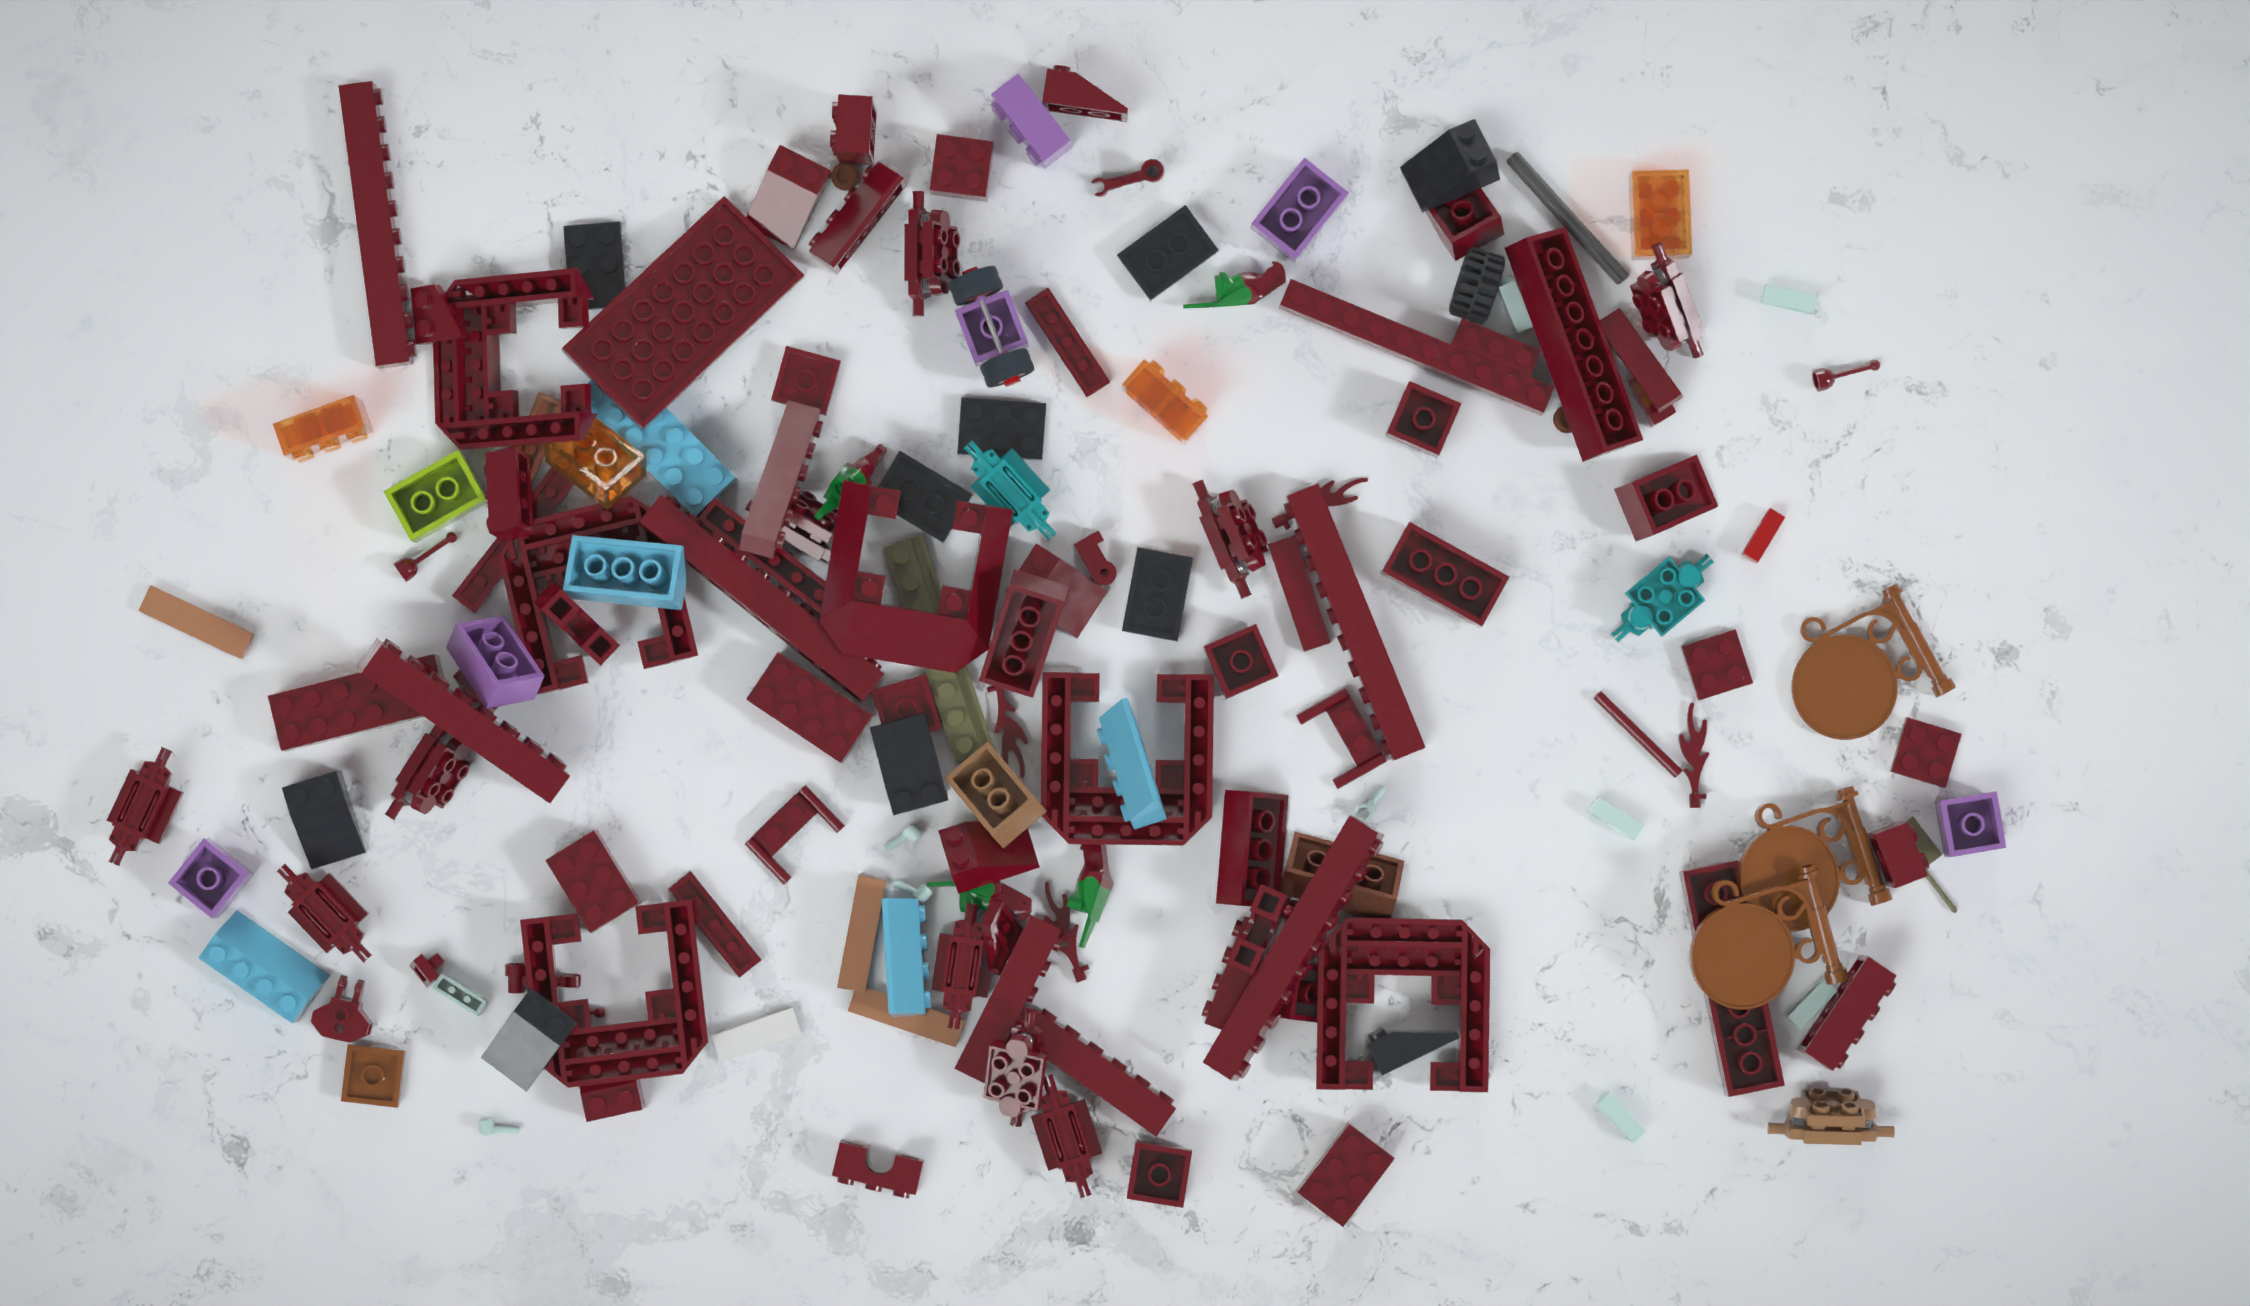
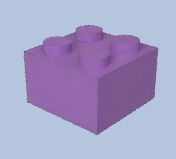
(1970, 824)
(211, 878)

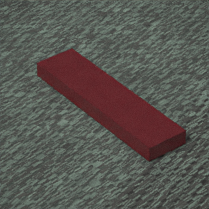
(1067, 342)
(1640, 360)
(1299, 593)
(716, 925)

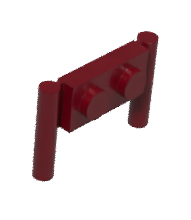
(1352, 731)
(785, 825)

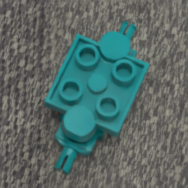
(1012, 485)
(1663, 597)

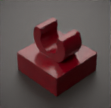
(426, 969)

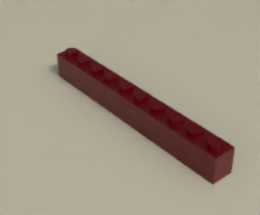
(376, 224)
(1416, 347)
(759, 597)
(1355, 622)
(1294, 948)

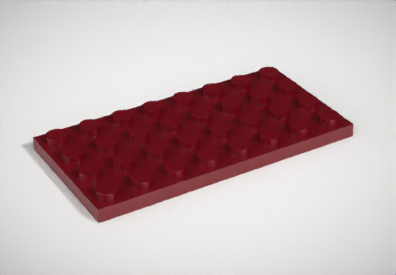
(683, 313)

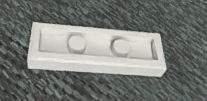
(756, 1034)

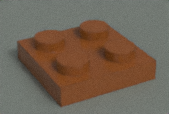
(373, 1075)

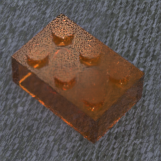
(1660, 213)
(1165, 401)
(323, 429)
(600, 464)

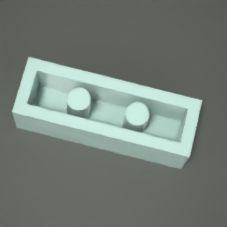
(1788, 299)
(1514, 305)
(1615, 818)
(460, 994)
(1810, 1003)
(1620, 1117)

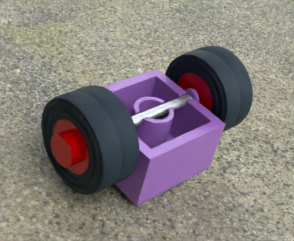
(991, 327)

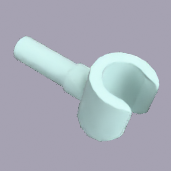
(1371, 802)
(912, 832)
(923, 893)
(487, 1128)

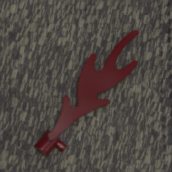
(1331, 499)
(1012, 729)
(1691, 753)
(1070, 936)

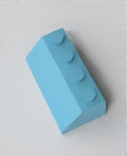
(626, 572)
(1131, 766)
(904, 957)
(264, 966)

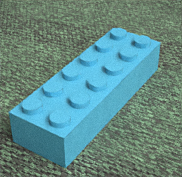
(671, 454)

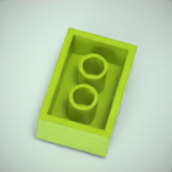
(436, 496)

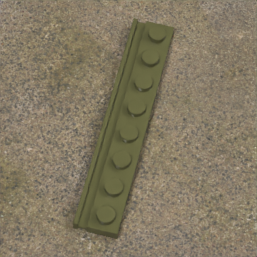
(952, 691)

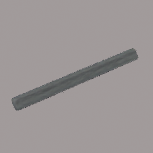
(1567, 218)

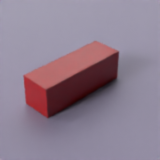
(1763, 535)

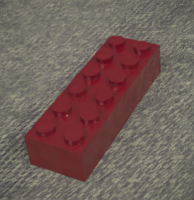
(339, 709)

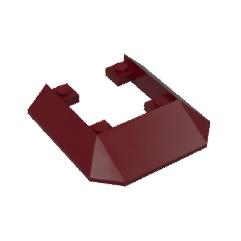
(467, 370)
(541, 558)
(905, 635)
(1093, 813)
(1404, 947)
(628, 1050)

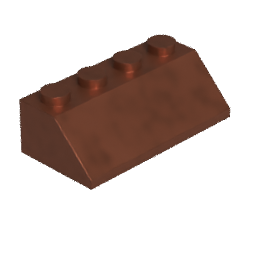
(1372, 896)

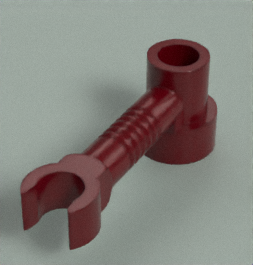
(1138, 176)
(517, 978)

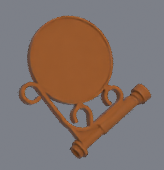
(1849, 684)
(1780, 850)
(1747, 953)

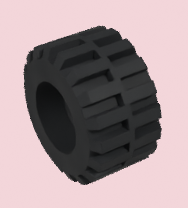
(1477, 285)

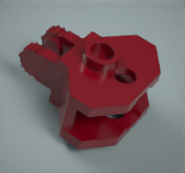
(343, 1011)

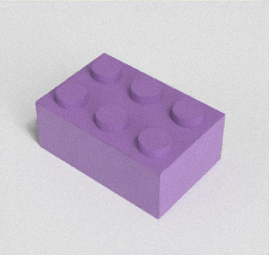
(1030, 122)
(1299, 210)
(494, 661)

